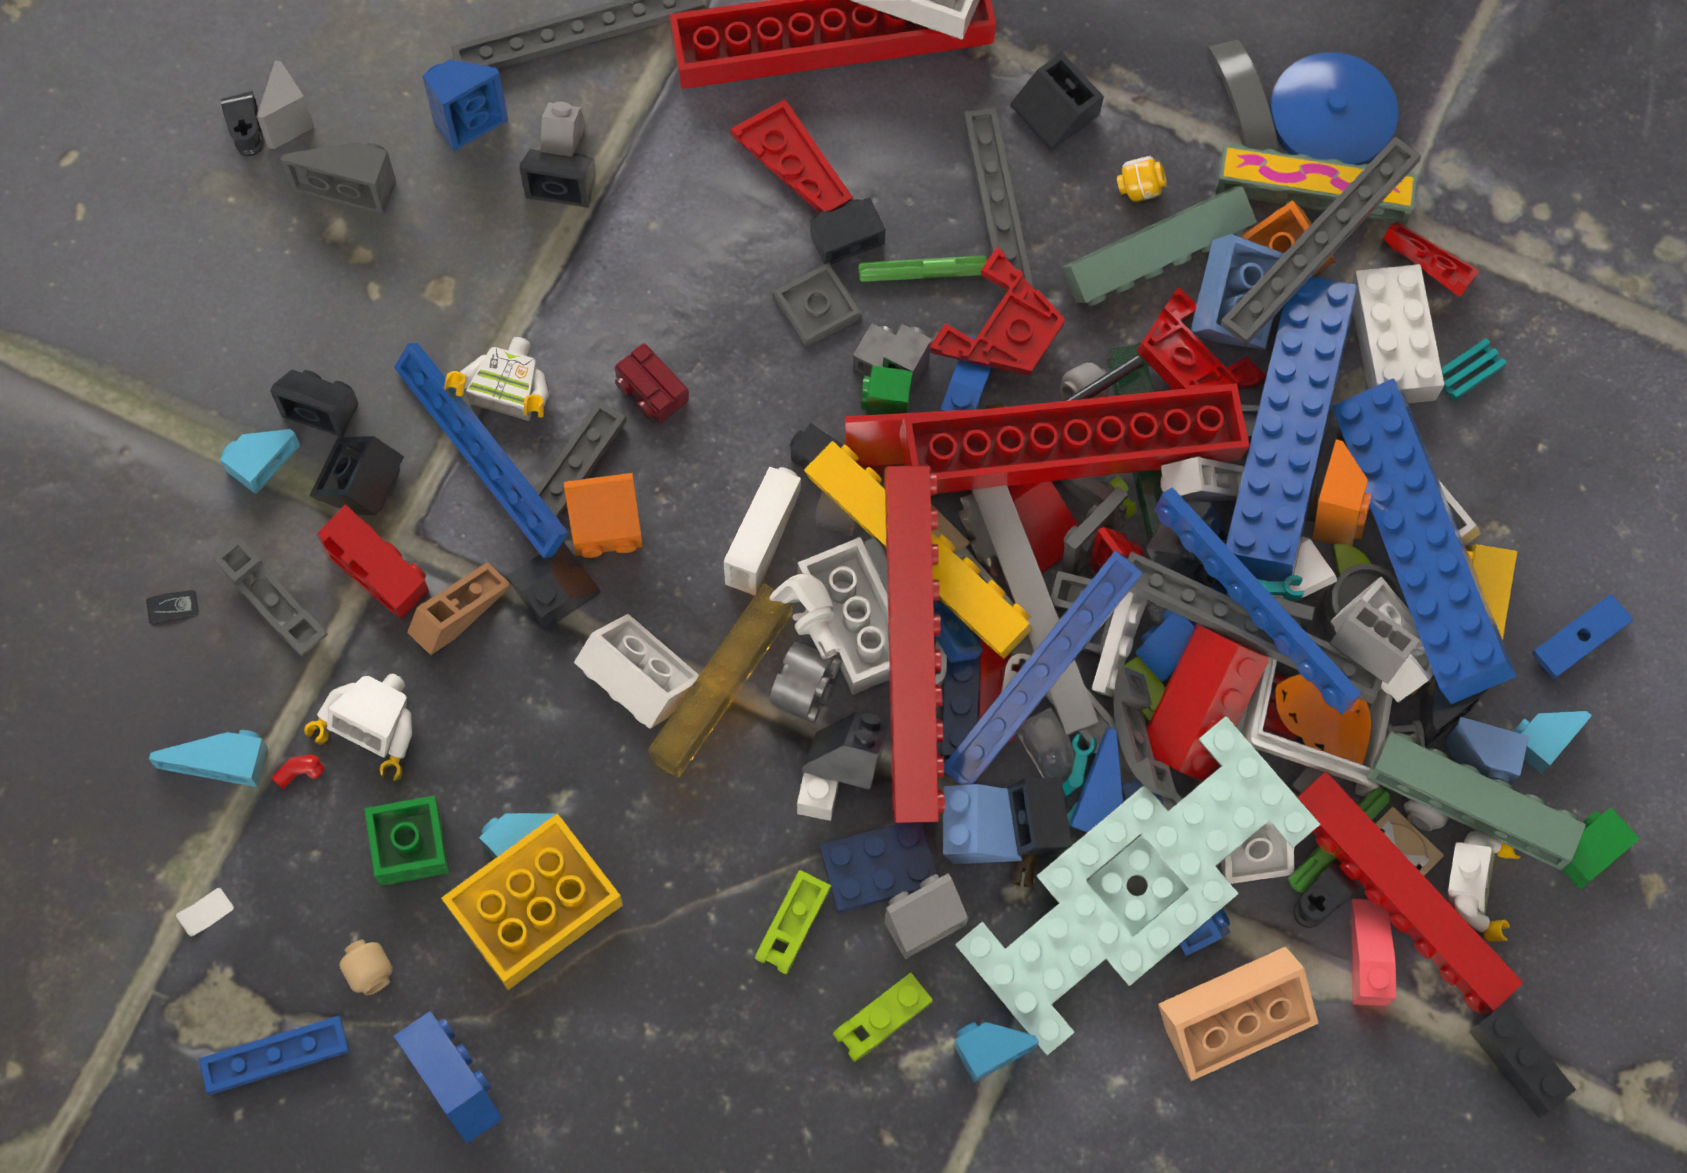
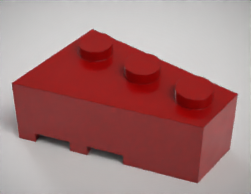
(373, 562)

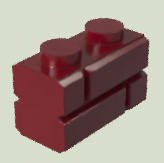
(651, 383)

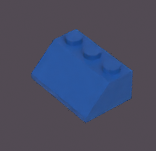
(464, 100)

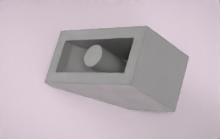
(561, 128)

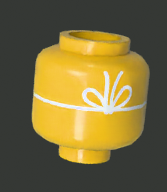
(1142, 179)

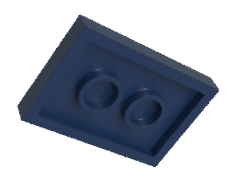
(877, 865)

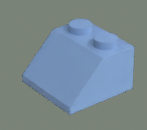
(1488, 748)
(978, 825)

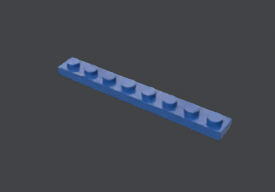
(481, 451)
(1257, 601)
(1043, 669)

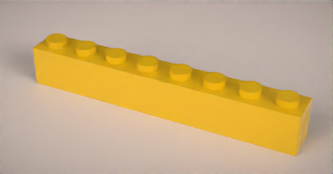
(961, 589)

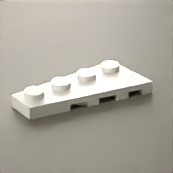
(1118, 642)

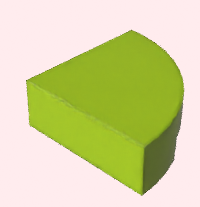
(1131, 506)
(1347, 557)

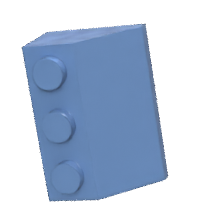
(1230, 273)

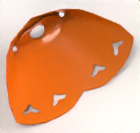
(1319, 723)

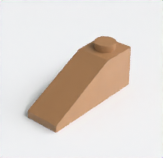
(456, 608)

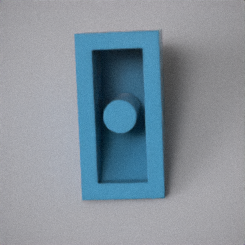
(991, 1048)

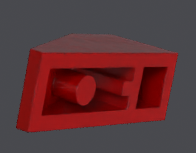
(1108, 542)

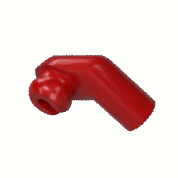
(298, 765)

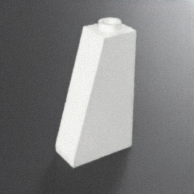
(761, 530)

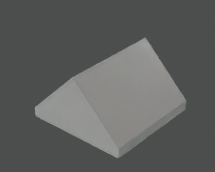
(283, 109)

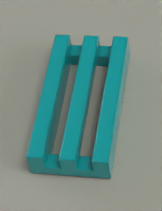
(1490, 355)

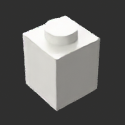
(817, 797)

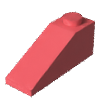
(1372, 955)

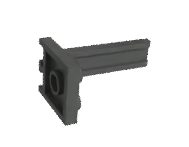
(1104, 512)

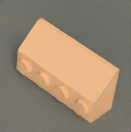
(1239, 1013)

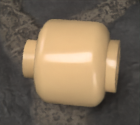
(366, 967)

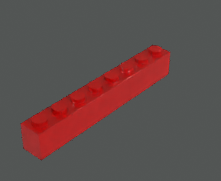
(1408, 897)

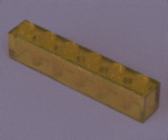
(719, 682)

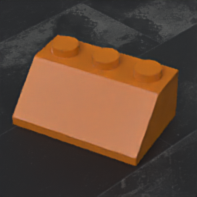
(1342, 500)

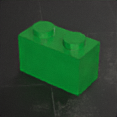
(886, 391)
(1600, 845)

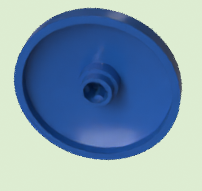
(1334, 109)

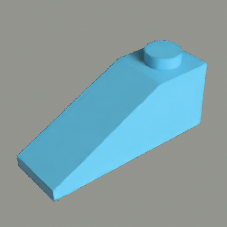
(219, 757)

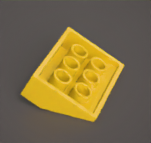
(532, 901)

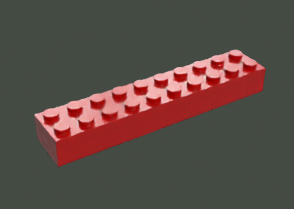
(803, 36)
(1076, 437)
(912, 644)

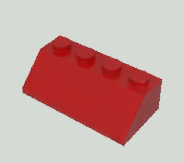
(877, 438)
(1208, 683)

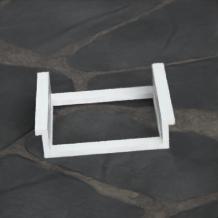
(1253, 722)

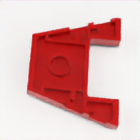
(1016, 331)
(1184, 359)

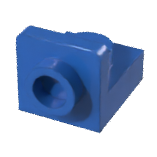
(1207, 933)

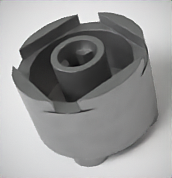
(804, 682)

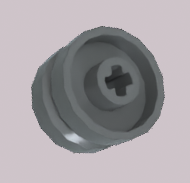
(1349, 586)

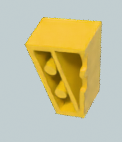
(1495, 573)

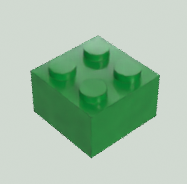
(407, 840)

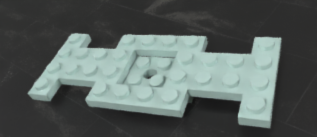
(1172, 854)

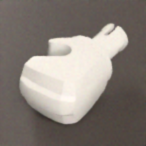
(817, 614)

